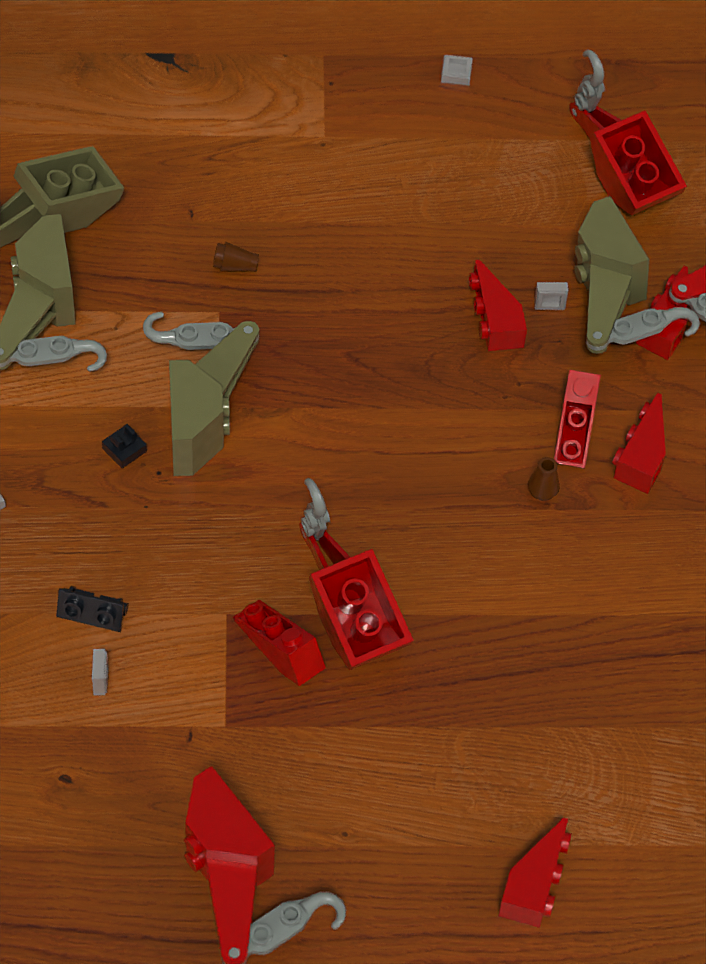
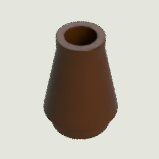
(233, 258)
(544, 481)

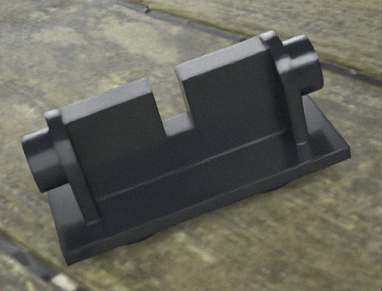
(91, 610)

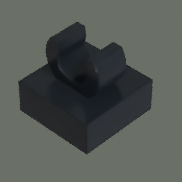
(124, 446)

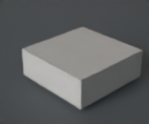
(456, 70)
(551, 295)
(100, 672)

